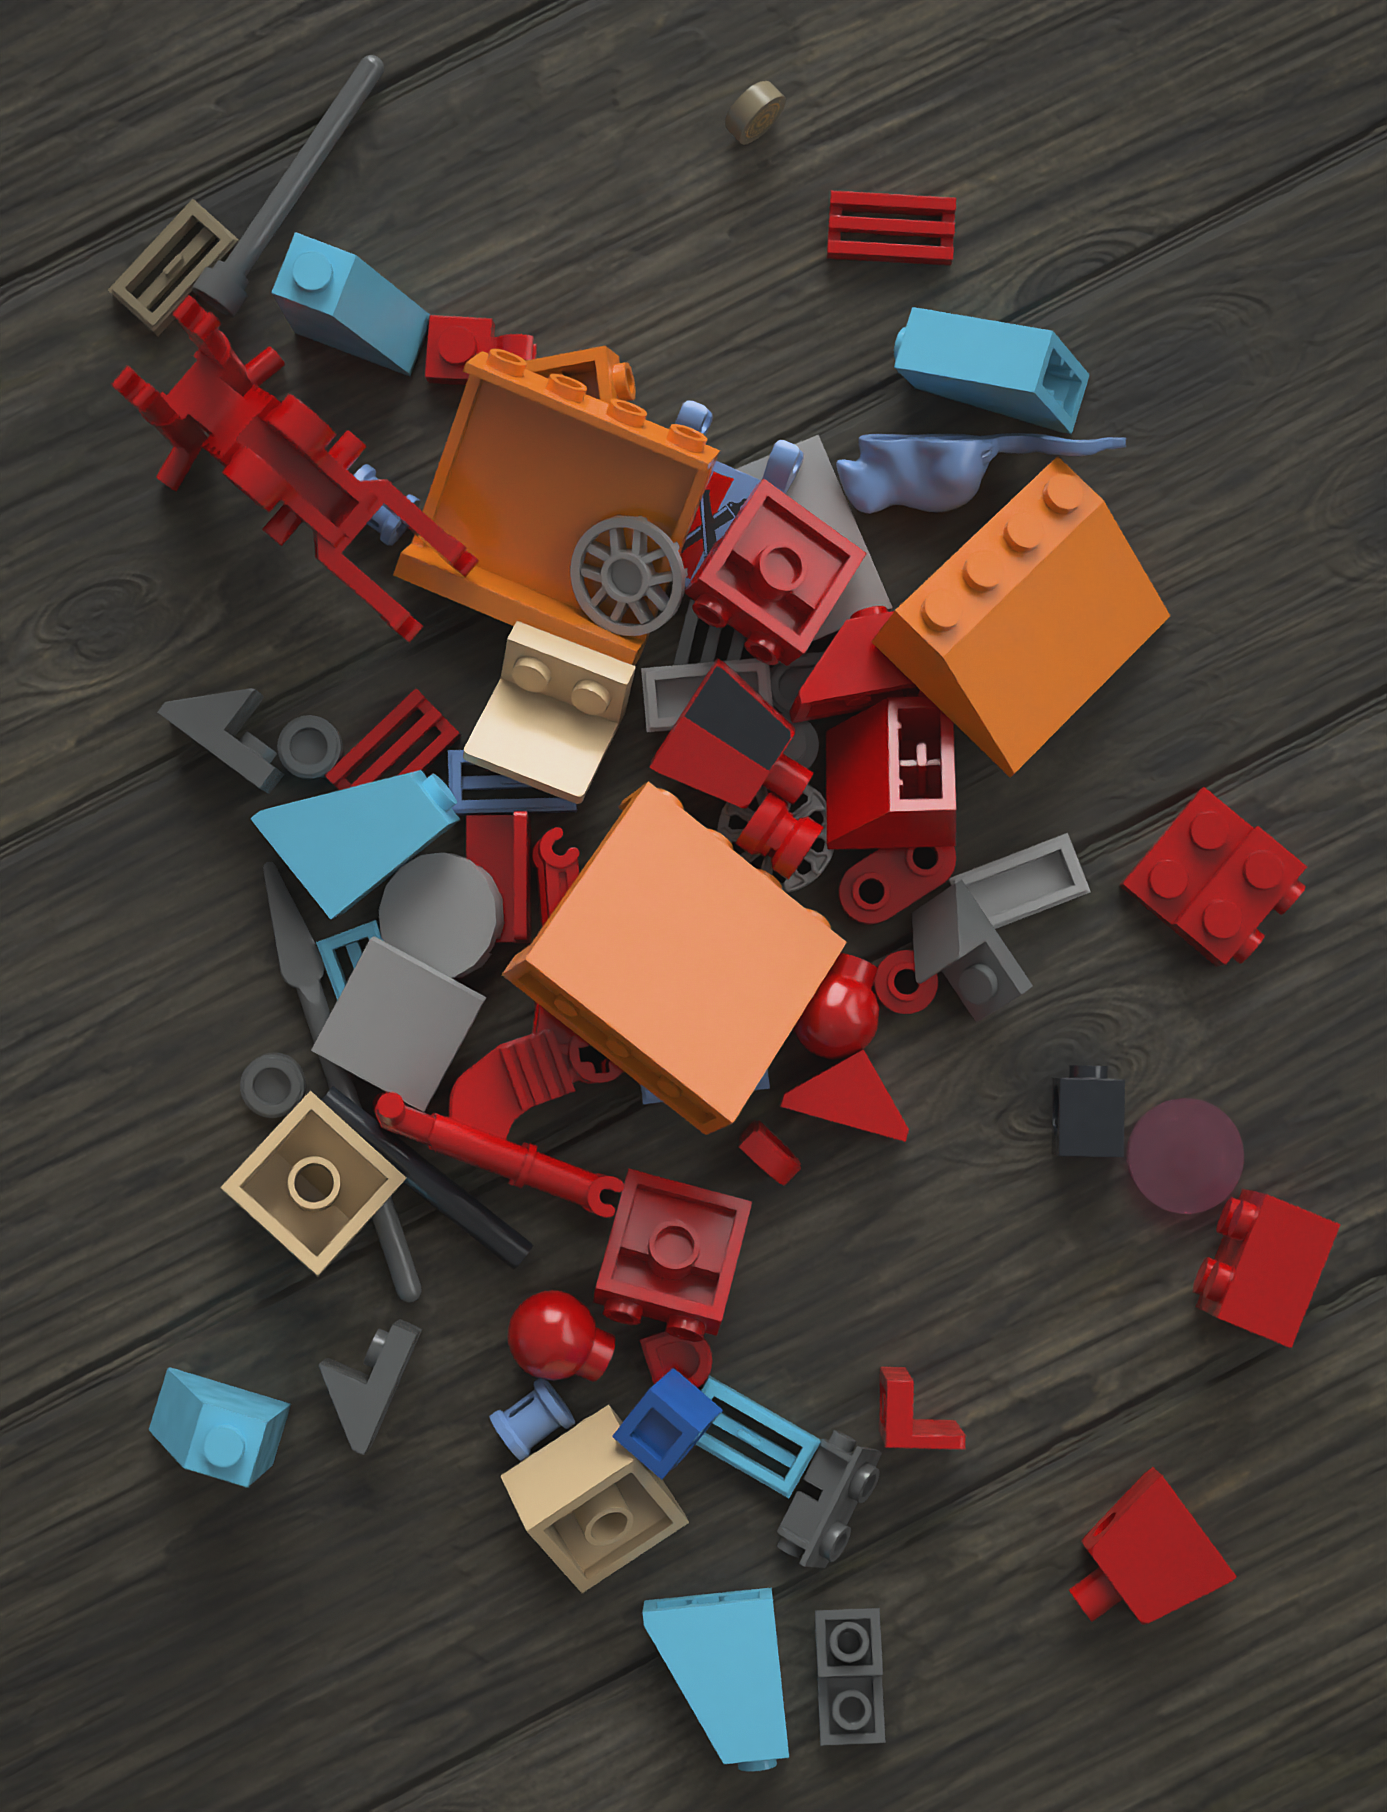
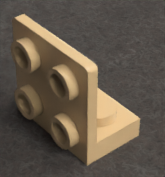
(551, 713)

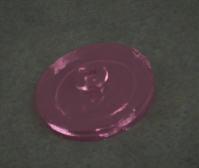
(1185, 1155)

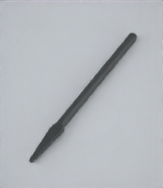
(302, 969)

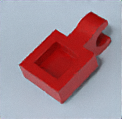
(459, 339)

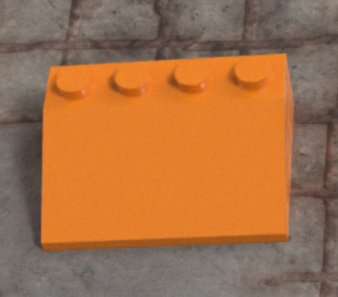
(1026, 618)

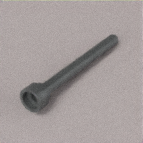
(225, 282)

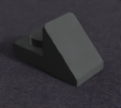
(214, 724)
(960, 941)
(365, 1399)

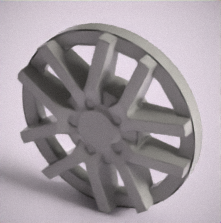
(628, 575)

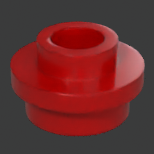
(890, 996)

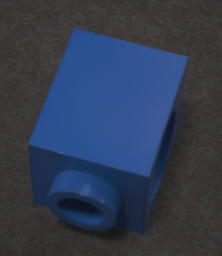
(667, 1423)

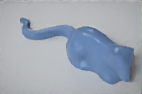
(940, 469)

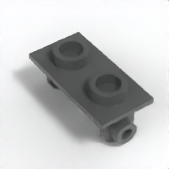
(822, 1524)

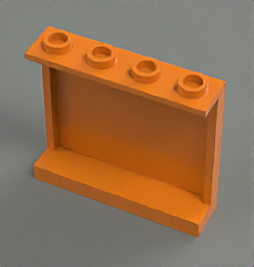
(530, 475)
(678, 960)

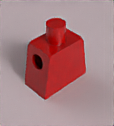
(1149, 1555)

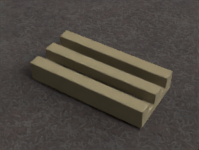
(157, 251)

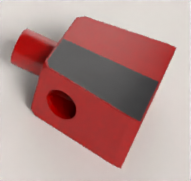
(731, 743)

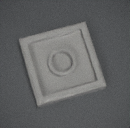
(398, 1023)

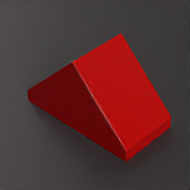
(849, 1096)

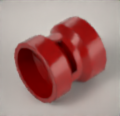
(779, 835)

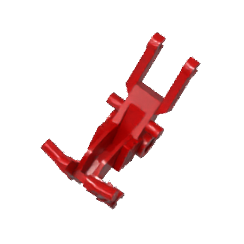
(280, 456)
(514, 1080)

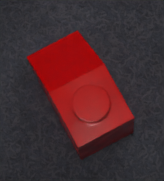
(852, 672)

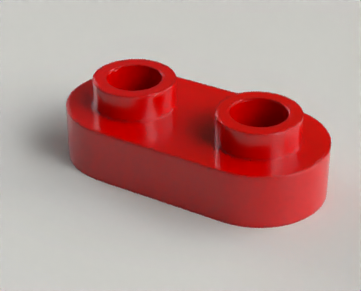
(899, 878)

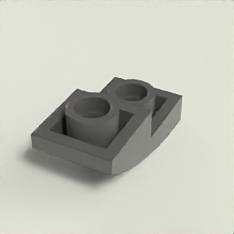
(849, 1676)

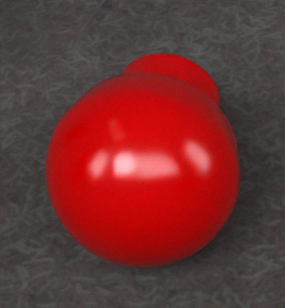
(842, 1010)
(558, 1337)

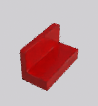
(504, 851)
(897, 1422)

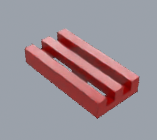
(891, 204)
(383, 730)

